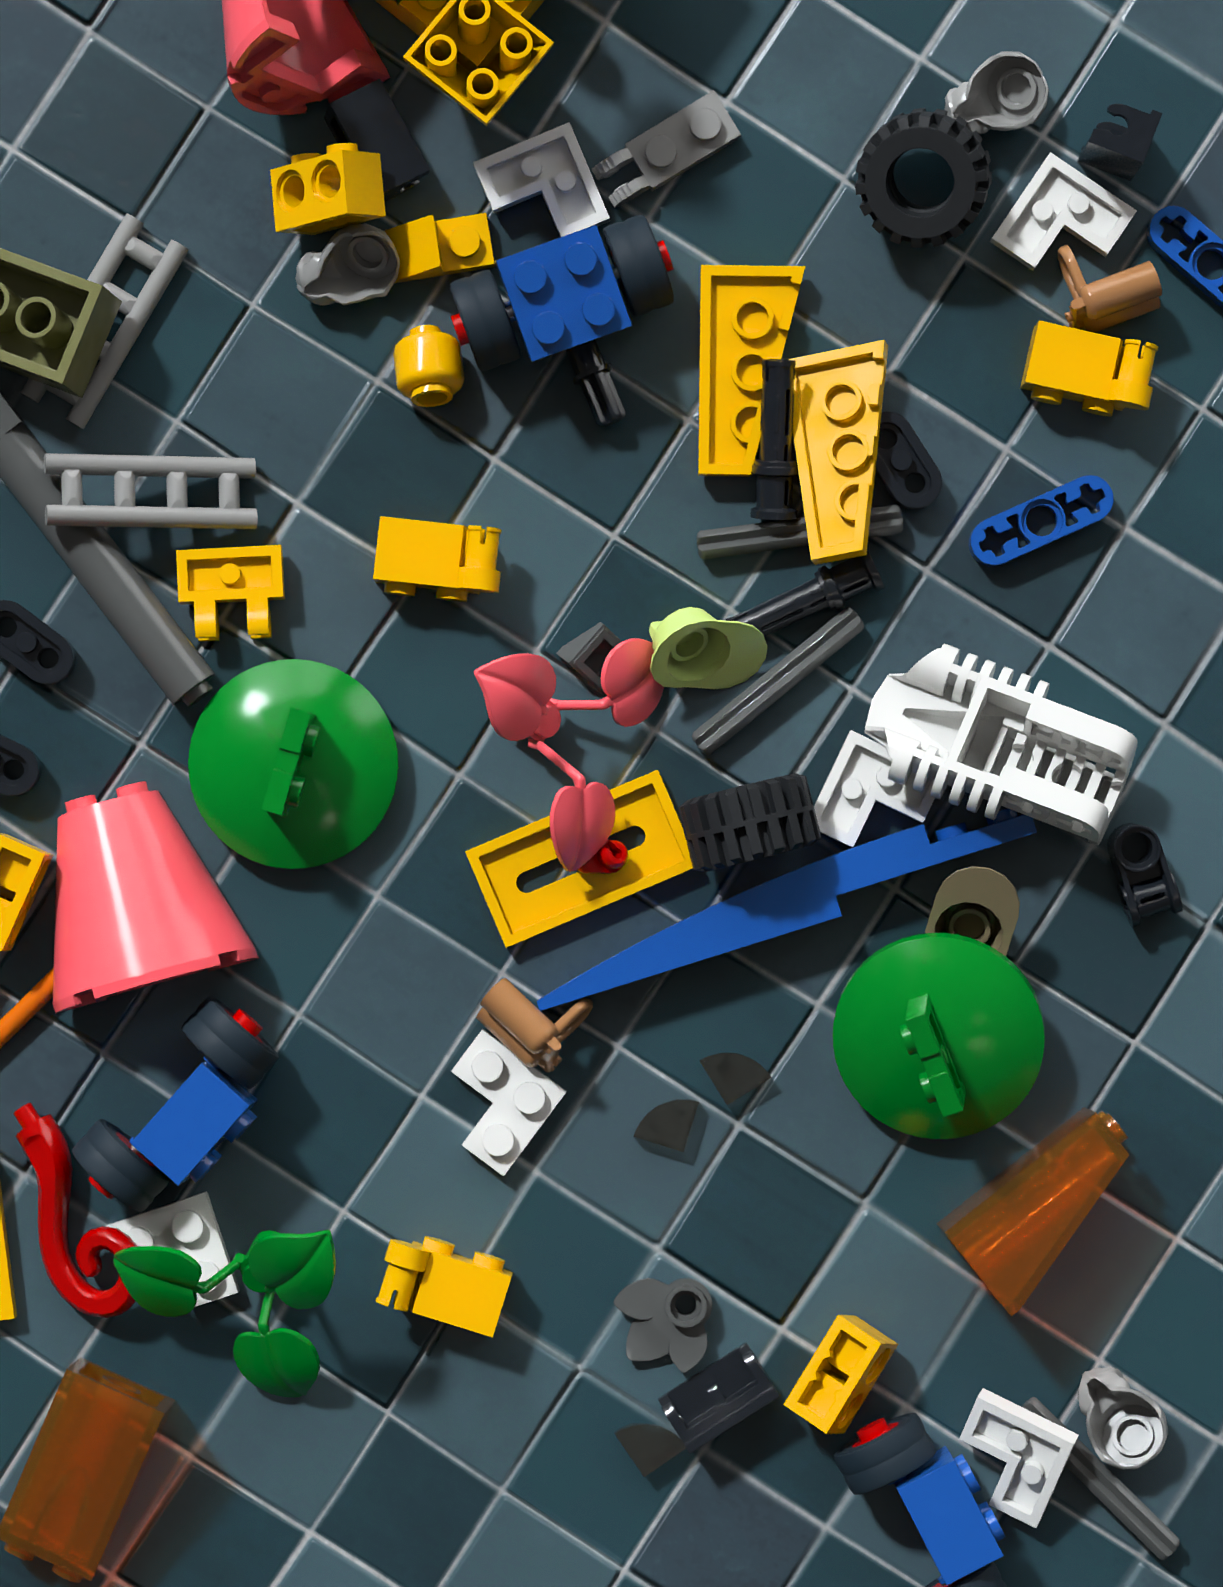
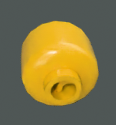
(428, 366)

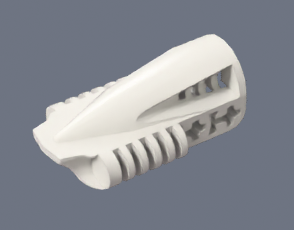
(1000, 743)

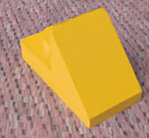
(442, 246)

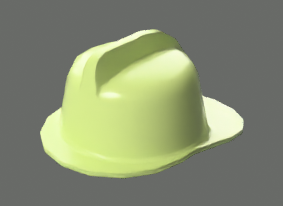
(703, 651)

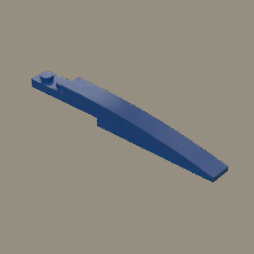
(787, 902)

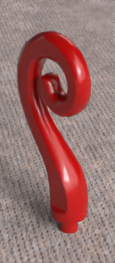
(53, 1168)

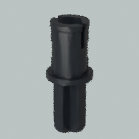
(596, 383)

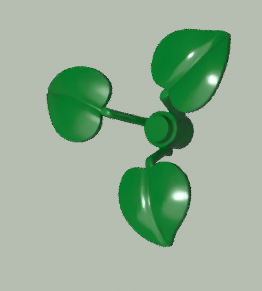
(281, 1263)

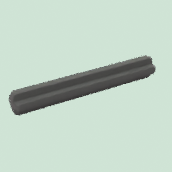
(782, 534)
(778, 681)
(1114, 1493)

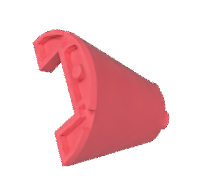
(296, 53)
(134, 901)

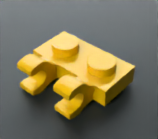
(230, 576)

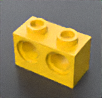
(327, 190)
(20, 878)
(840, 1374)

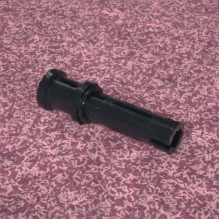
(775, 462)
(827, 589)

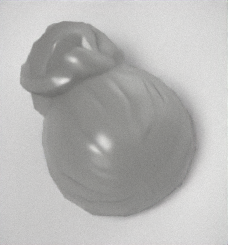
(1000, 94)
(351, 268)
(1120, 1422)

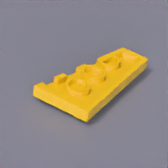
(741, 322)
(837, 445)

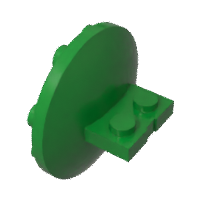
(293, 764)
(938, 1035)

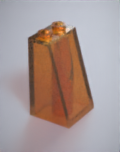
(1035, 1205)
(83, 1470)

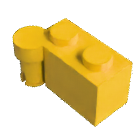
(1088, 369)
(436, 557)
(445, 1284)

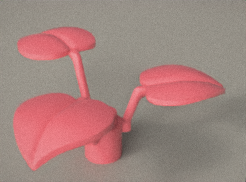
(521, 707)

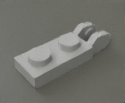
(671, 147)

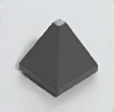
(588, 653)

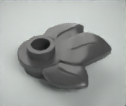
(659, 1324)

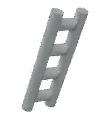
(136, 310)
(125, 511)

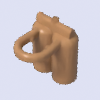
(1110, 298)
(525, 1028)

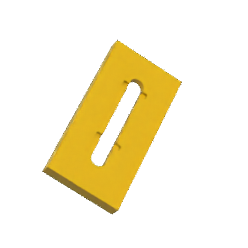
(523, 915)

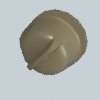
(978, 906)

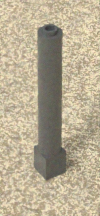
(103, 570)

